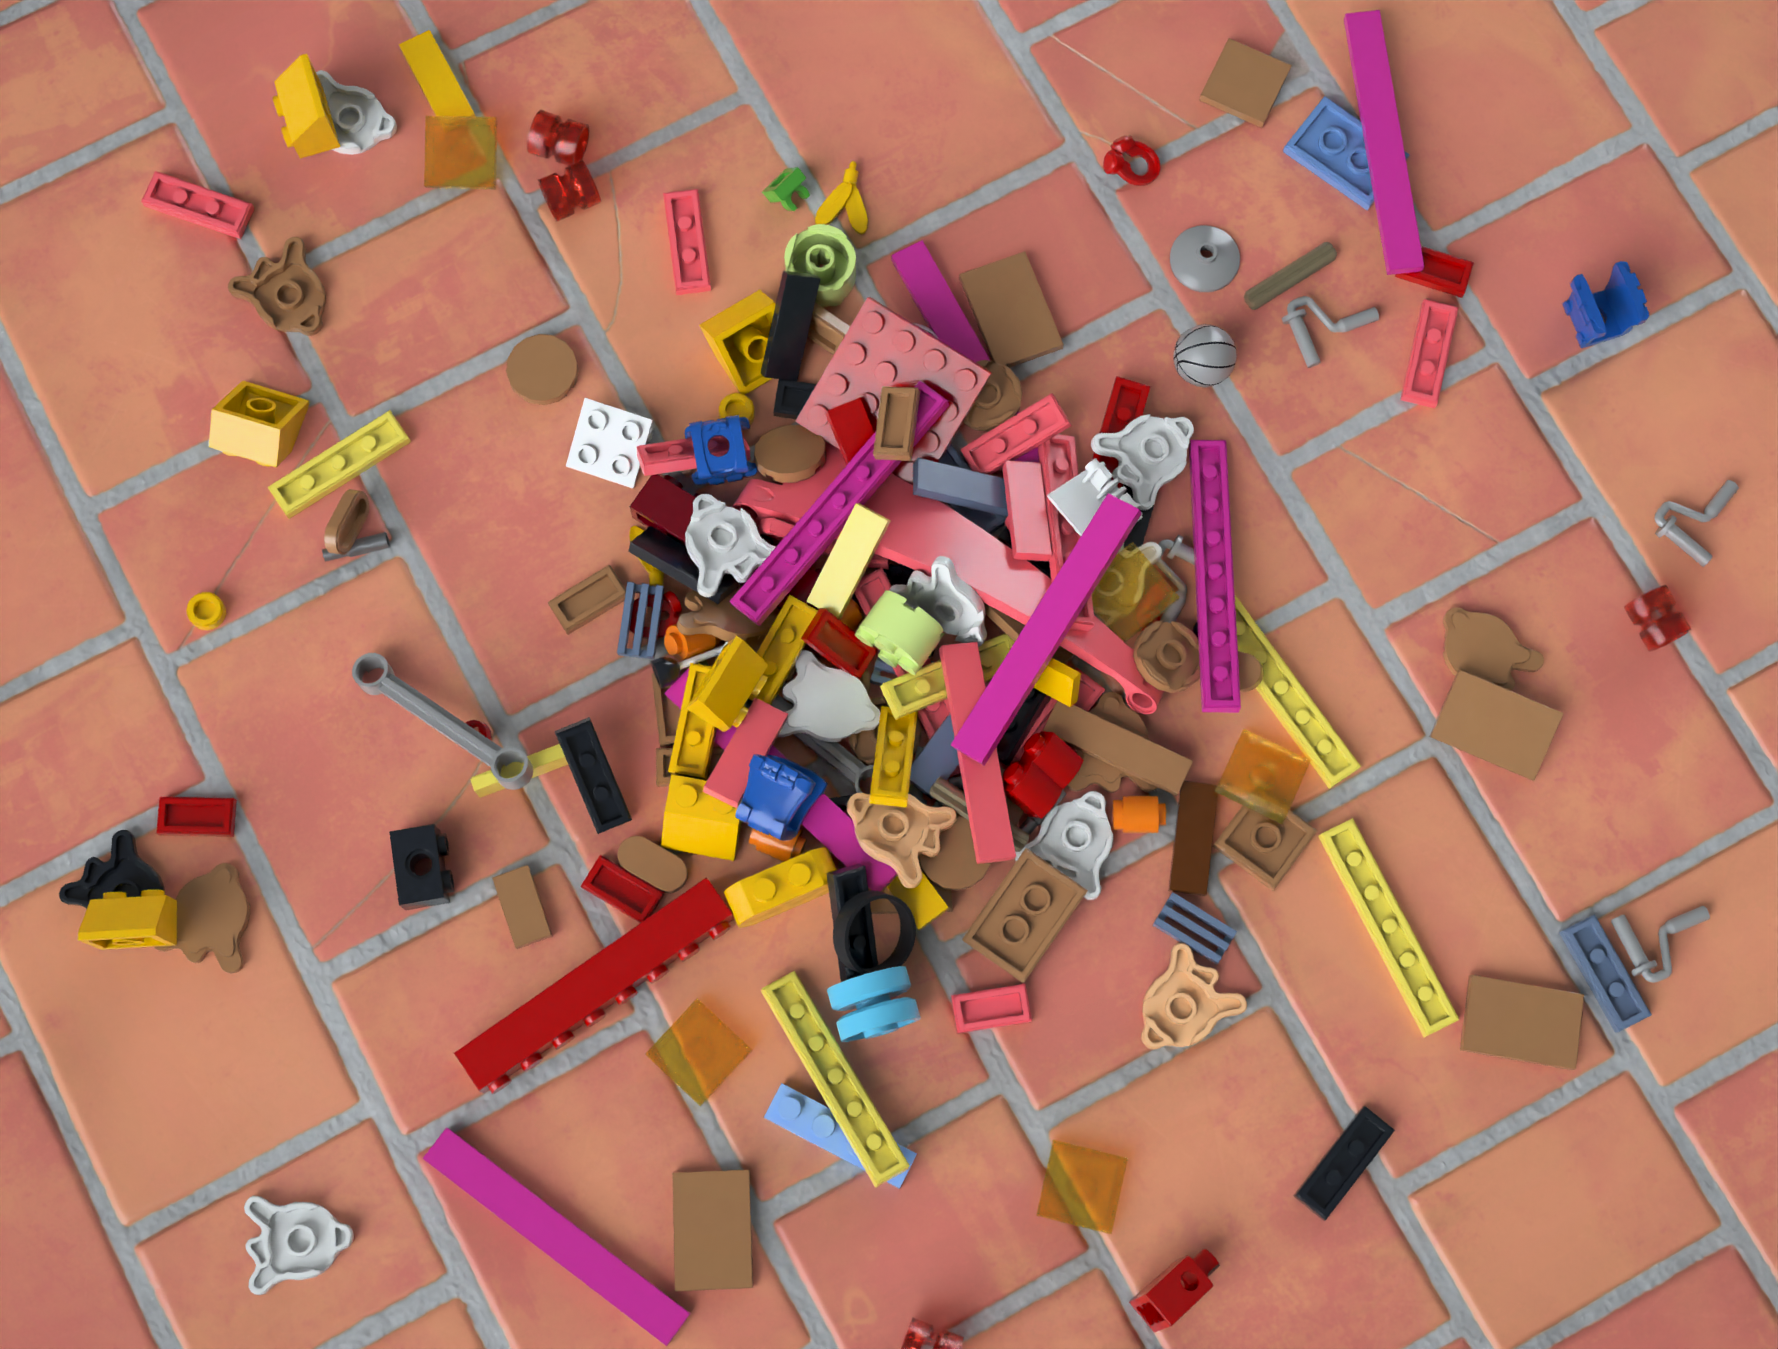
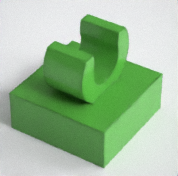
(784, 186)

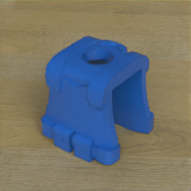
(1618, 303)
(733, 464)
(778, 796)

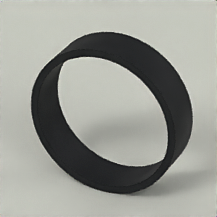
(846, 916)

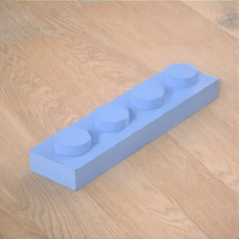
(818, 1125)

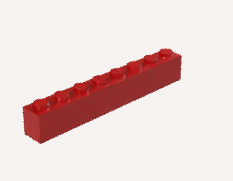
(594, 986)

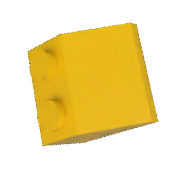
(305, 109)
(740, 339)
(257, 423)
(728, 685)
(698, 821)
(130, 921)

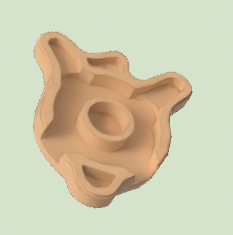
(899, 833)
(1183, 1003)

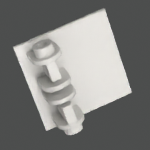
(608, 442)
(1084, 494)

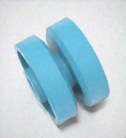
(872, 998)

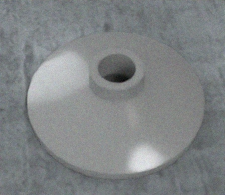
(1200, 272)

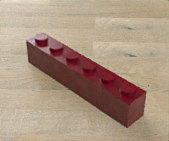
(669, 510)

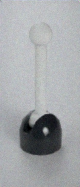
(668, 670)

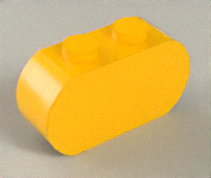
(780, 887)

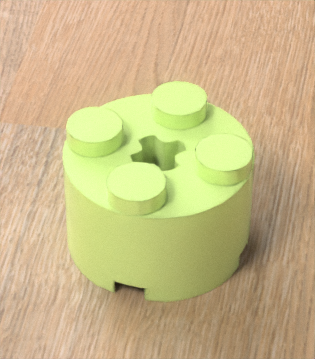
(829, 247)
(900, 632)

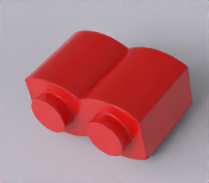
(1041, 774)

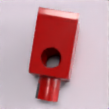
(1166, 1299)

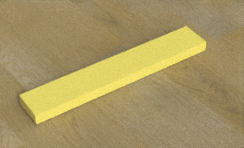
(1294, 705)
(1388, 928)
(835, 1079)

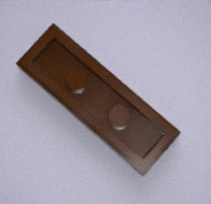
(1193, 838)

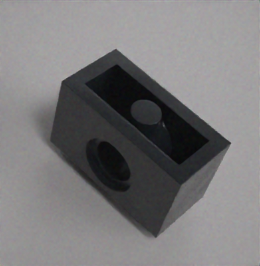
(407, 849)

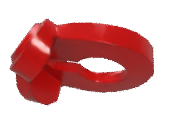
(1115, 163)
(671, 605)

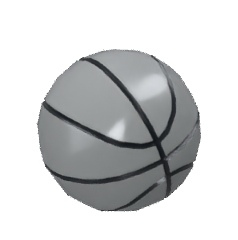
(1205, 355)

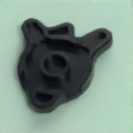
(122, 873)

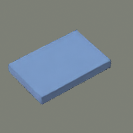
(1334, 150)

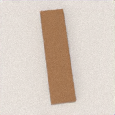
(1119, 747)

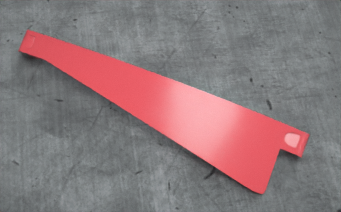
(929, 529)

